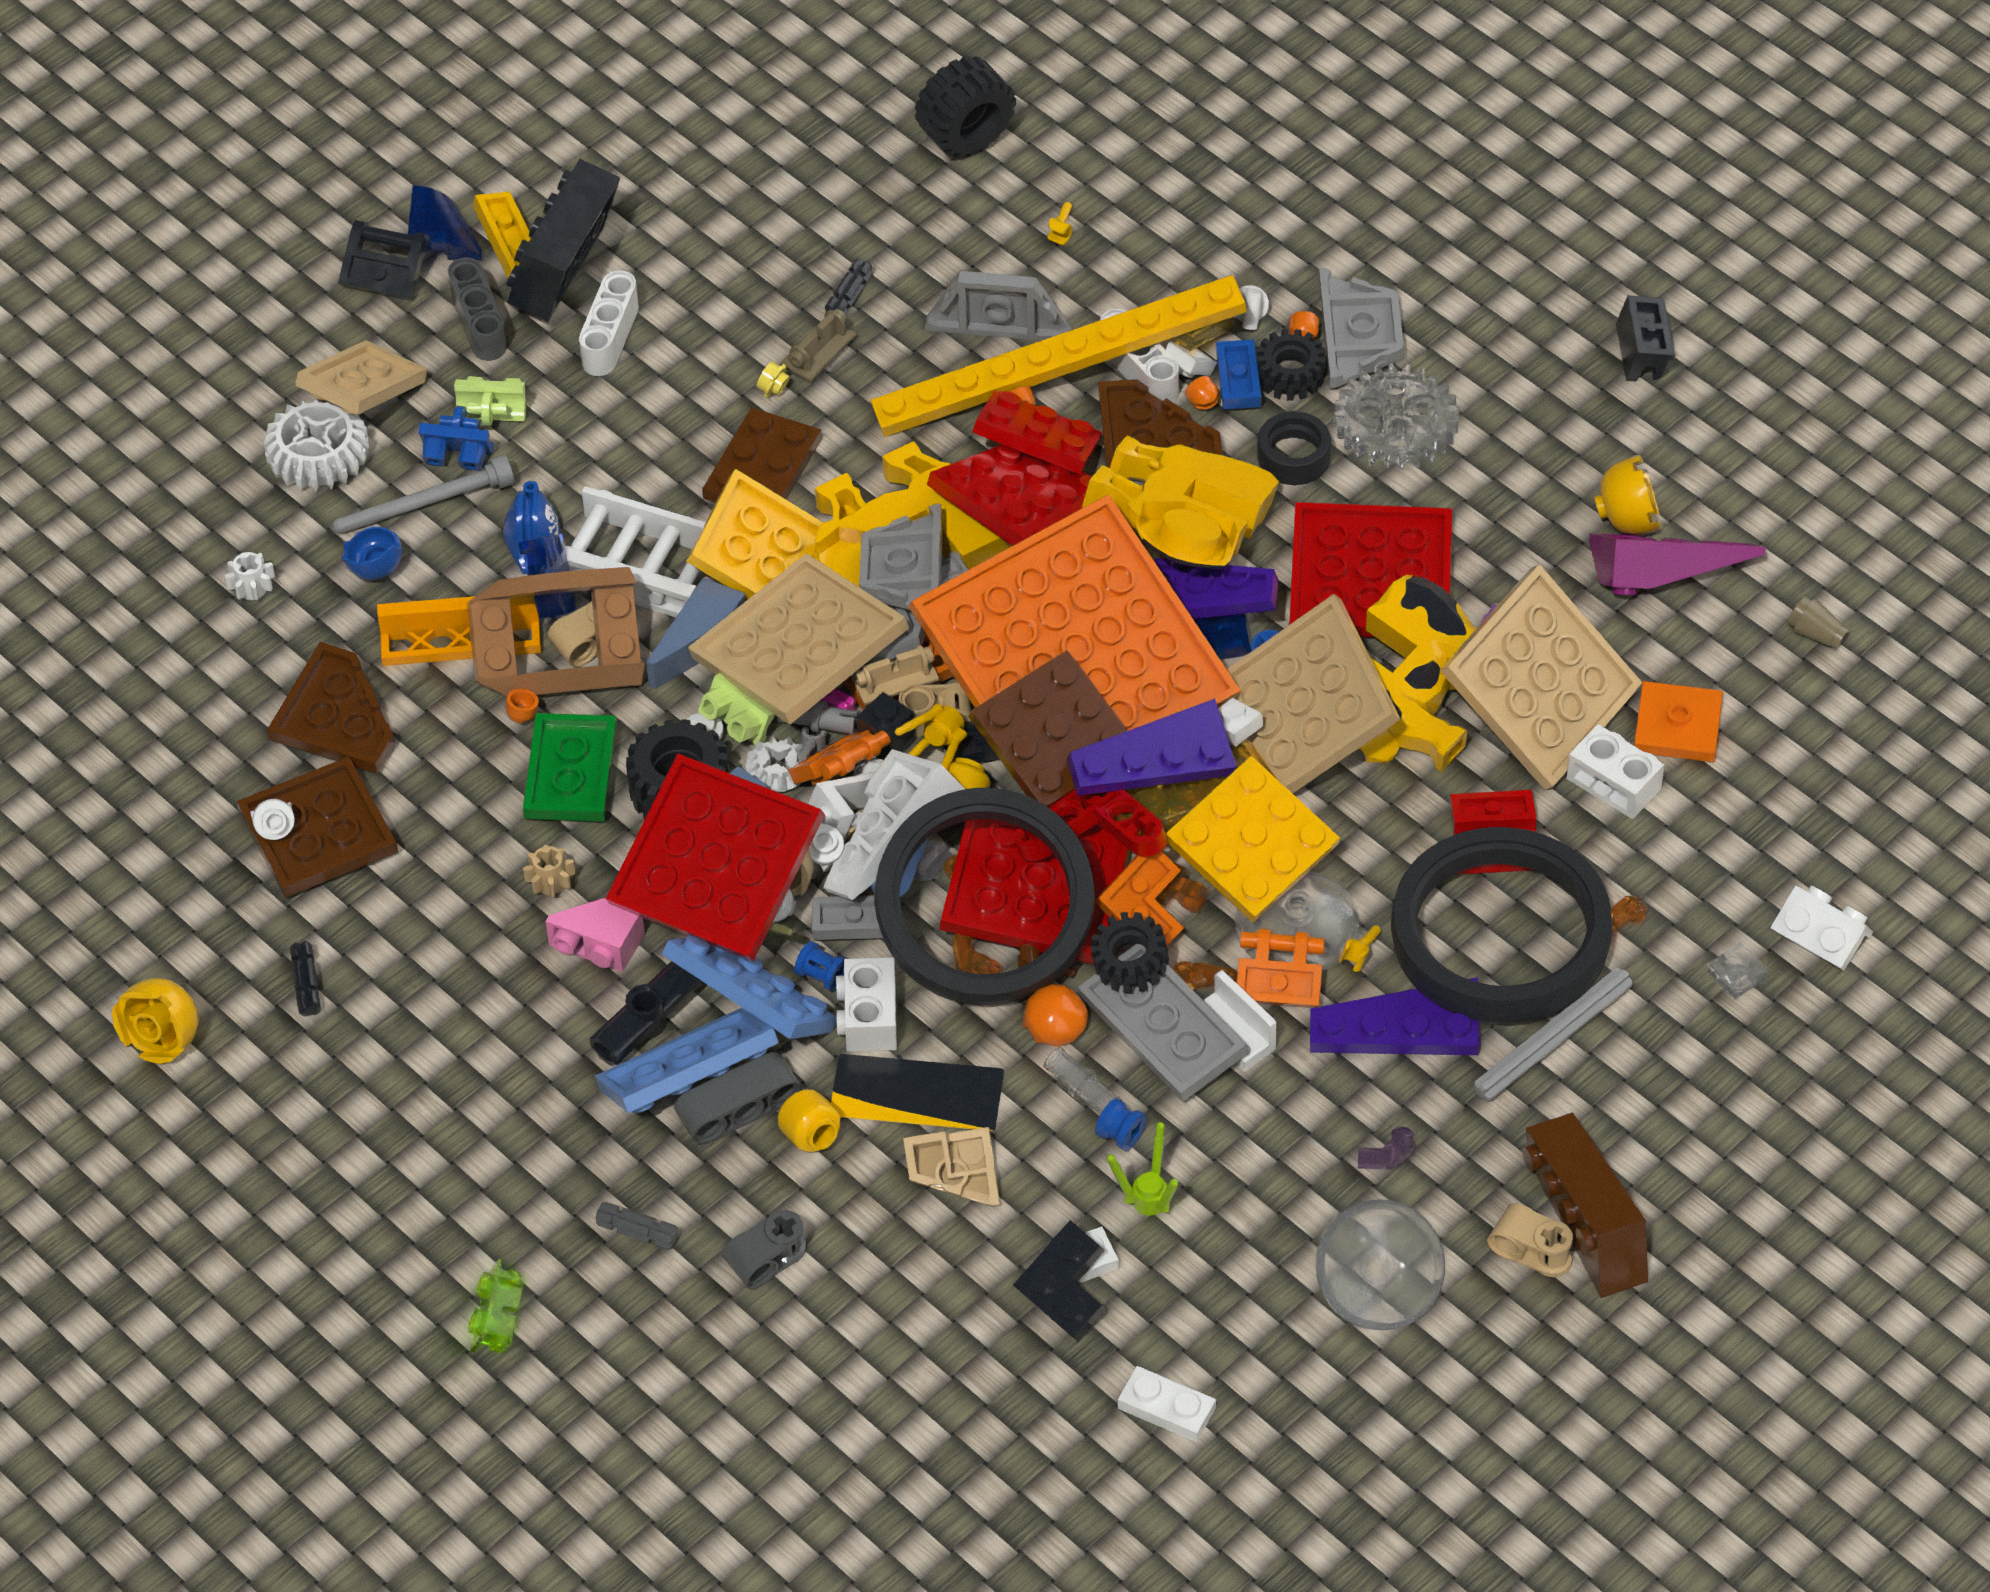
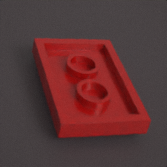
(1037, 431)

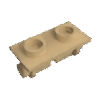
(895, 674)

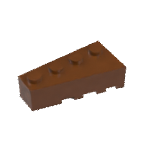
(1591, 1202)

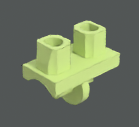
(492, 399)
(742, 714)

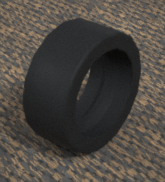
(1300, 426)

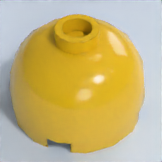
(1628, 498)
(156, 1019)

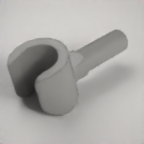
(811, 744)

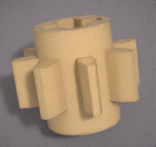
(549, 870)

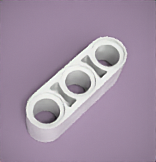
(608, 323)
(1150, 366)

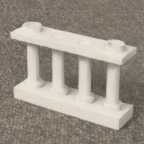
(670, 528)

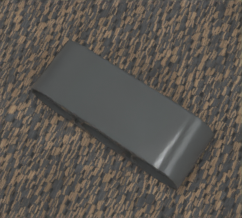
(477, 309)
(736, 1098)

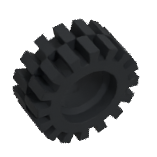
(1291, 348)
(1135, 971)

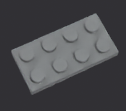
(1167, 1028)

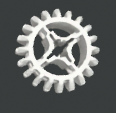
(315, 444)

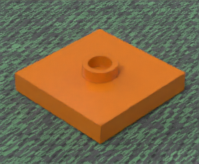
(1678, 721)

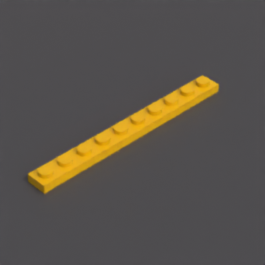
(1059, 355)

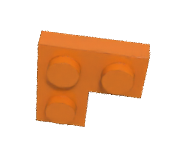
(1136, 892)

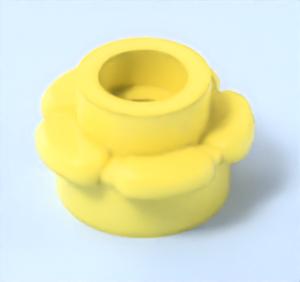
(773, 379)

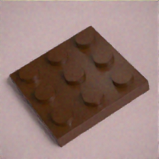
(1041, 722)
(332, 830)

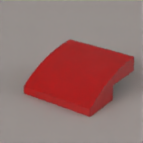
(1493, 809)

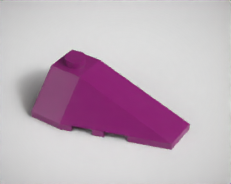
(1643, 562)

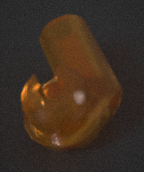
(969, 960)

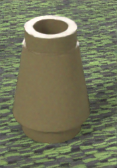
(1817, 623)

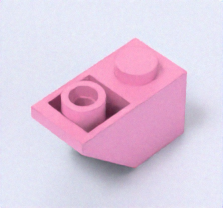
(596, 933)

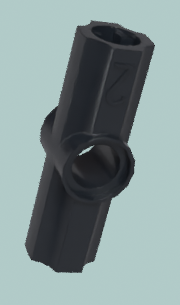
(632, 1024)

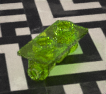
(497, 1292)

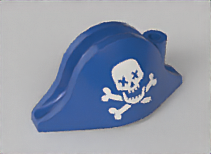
(527, 519)

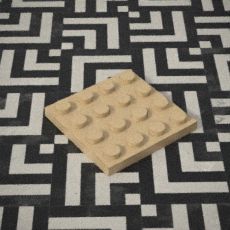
(798, 638)
(1540, 675)
(1314, 694)

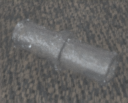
(1080, 1081)

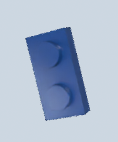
(1238, 374)

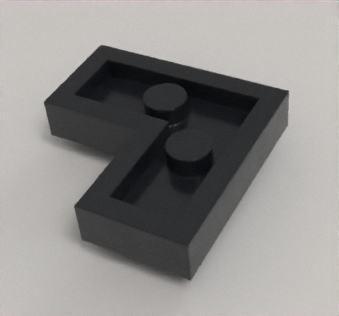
(1054, 1277)

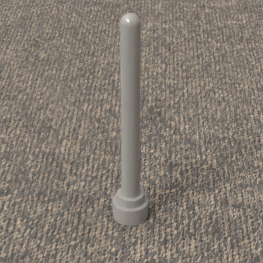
(494, 474)

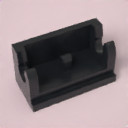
(1644, 336)

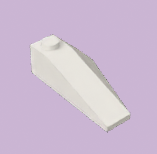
(894, 793)

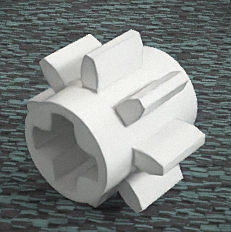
(249, 576)

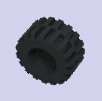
(965, 106)
(657, 750)

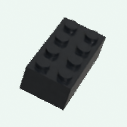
(561, 239)

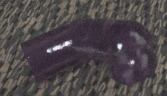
(1392, 1154)

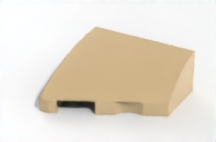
(955, 1164)

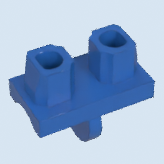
(456, 434)

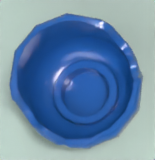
(373, 553)

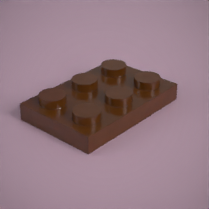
(767, 451)

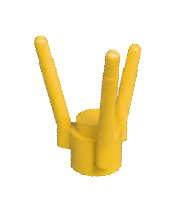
(941, 727)

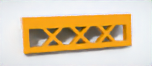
(448, 617)

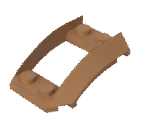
(613, 622)

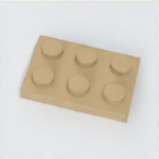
(361, 377)

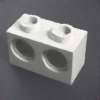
(1615, 771)
(868, 1004)

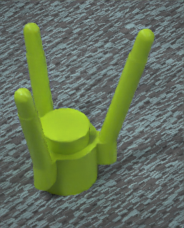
(1149, 1192)

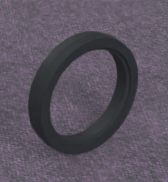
(993, 805)
(1497, 1002)

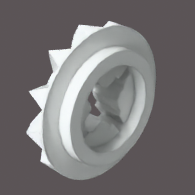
(774, 776)

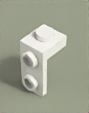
(839, 798)

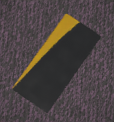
(917, 1092)

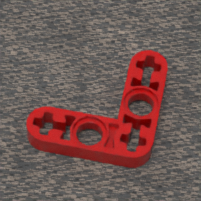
(1101, 809)

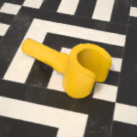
(1060, 230)
(1358, 950)

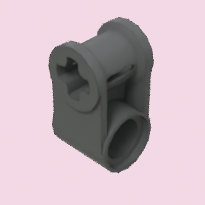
(764, 1250)

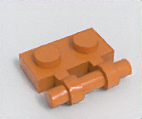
(839, 757)
(1279, 981)

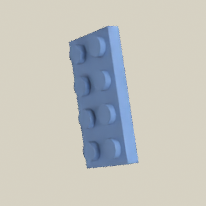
(752, 988)
(685, 1060)

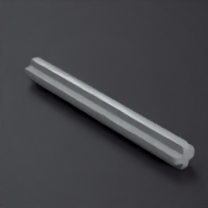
(1552, 1034)

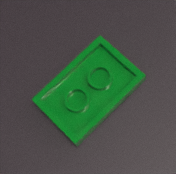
(570, 767)

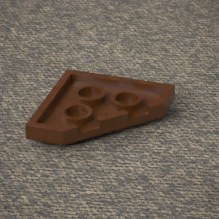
(1135, 412)
(334, 712)

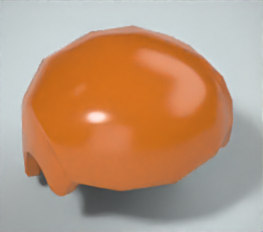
(1055, 1015)

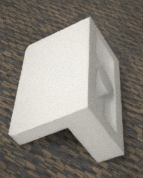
(1244, 1018)

